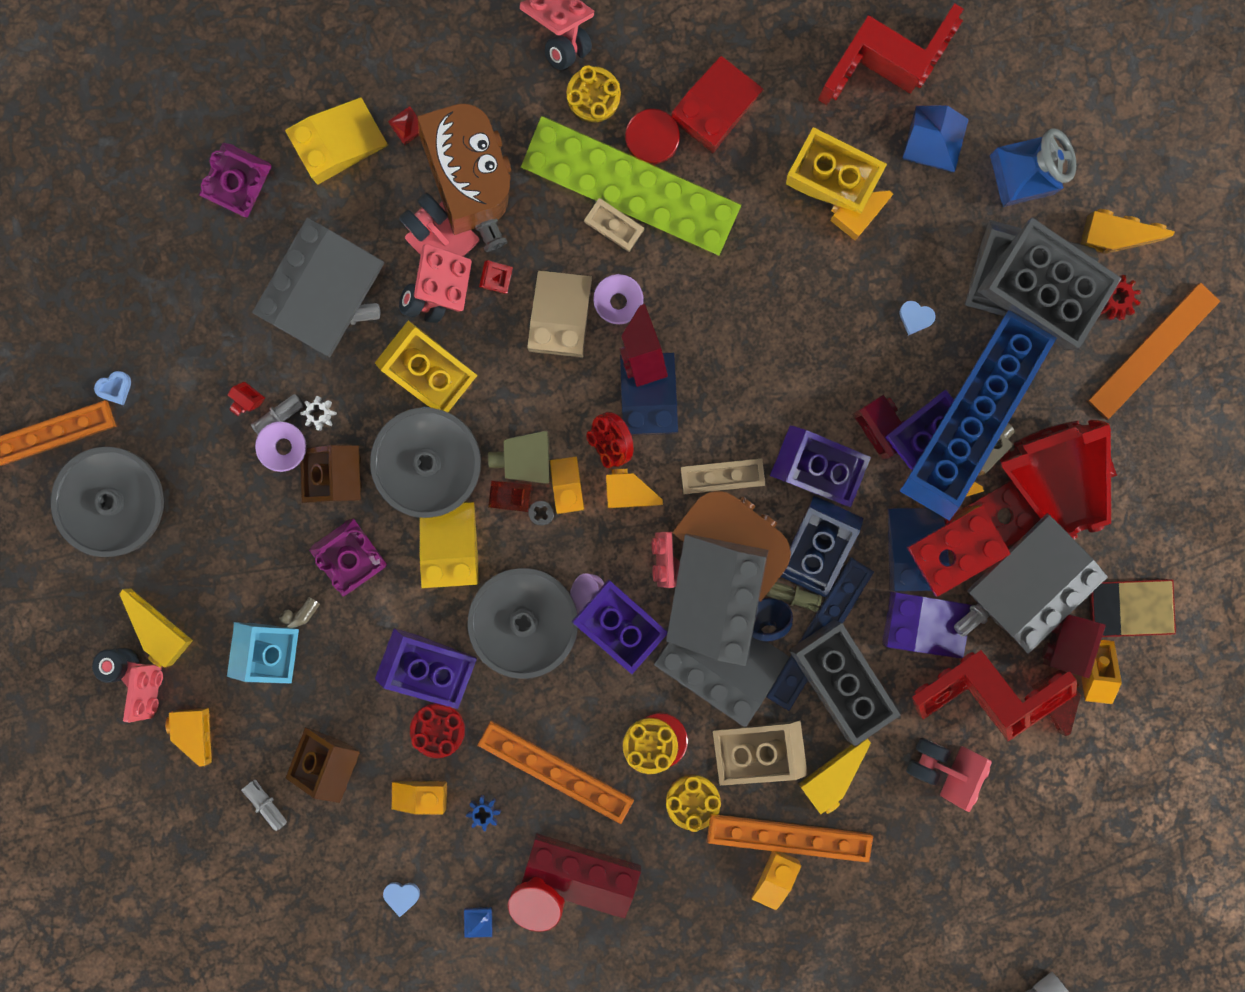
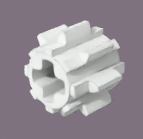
(323, 419)

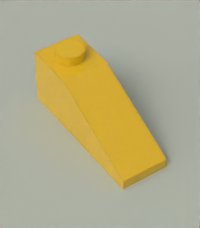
(155, 632)
(830, 782)

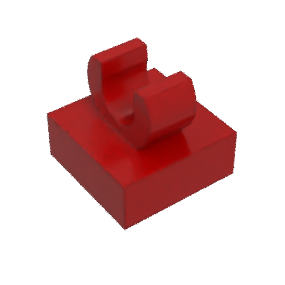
(244, 398)

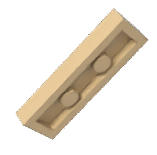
(722, 476)

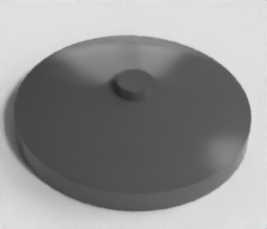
(425, 462)
(107, 501)
(522, 623)

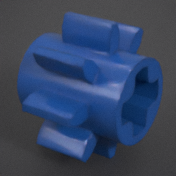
(477, 818)

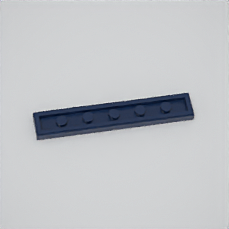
(835, 607)

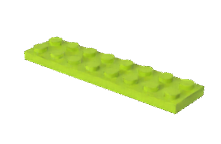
(631, 185)

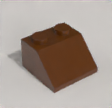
(330, 474)
(322, 766)

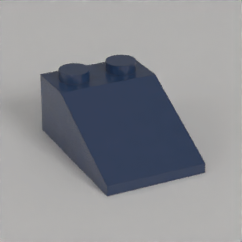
(653, 406)
(905, 529)
(821, 545)

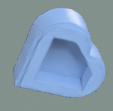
(916, 317)
(114, 388)
(401, 896)

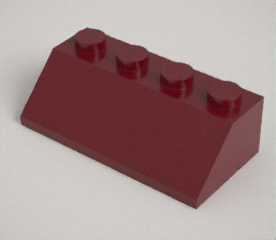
(584, 875)

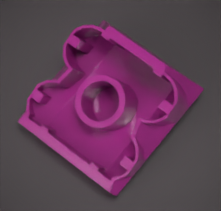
(234, 179)
(347, 557)

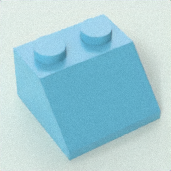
(262, 653)

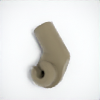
(301, 617)

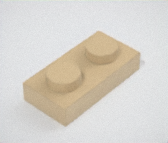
(614, 225)

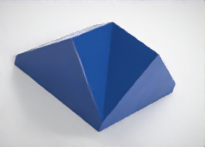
(935, 137)

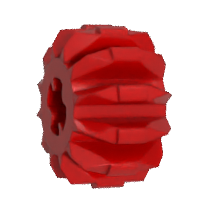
(1125, 306)

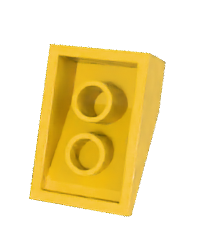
(336, 139)
(835, 172)
(425, 368)
(449, 549)

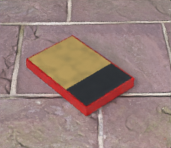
(1134, 607)

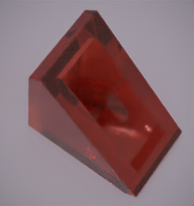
(510, 496)

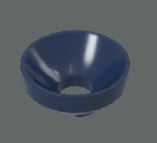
(773, 613)

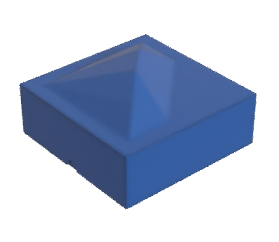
(478, 922)

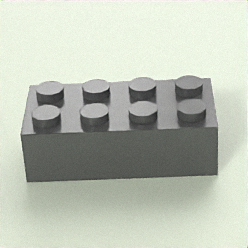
(844, 682)

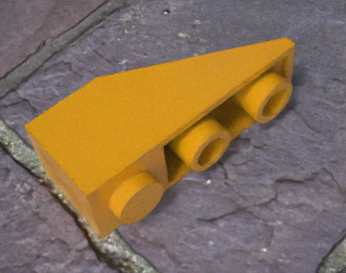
(1114, 233)

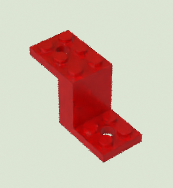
(891, 55)
(973, 538)
(994, 694)

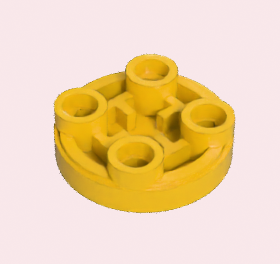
(593, 94)
(650, 746)
(692, 801)

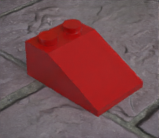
(716, 104)

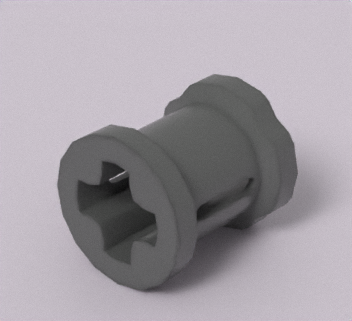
(491, 235)
(541, 504)

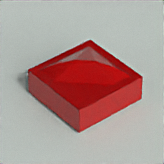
(405, 125)
(495, 277)

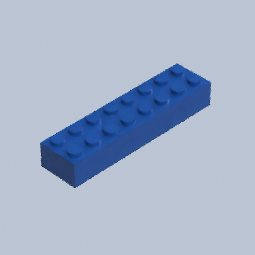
(978, 415)

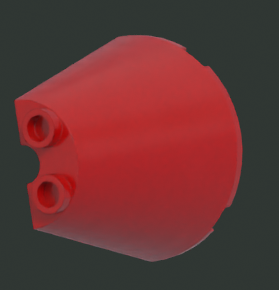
(1065, 474)

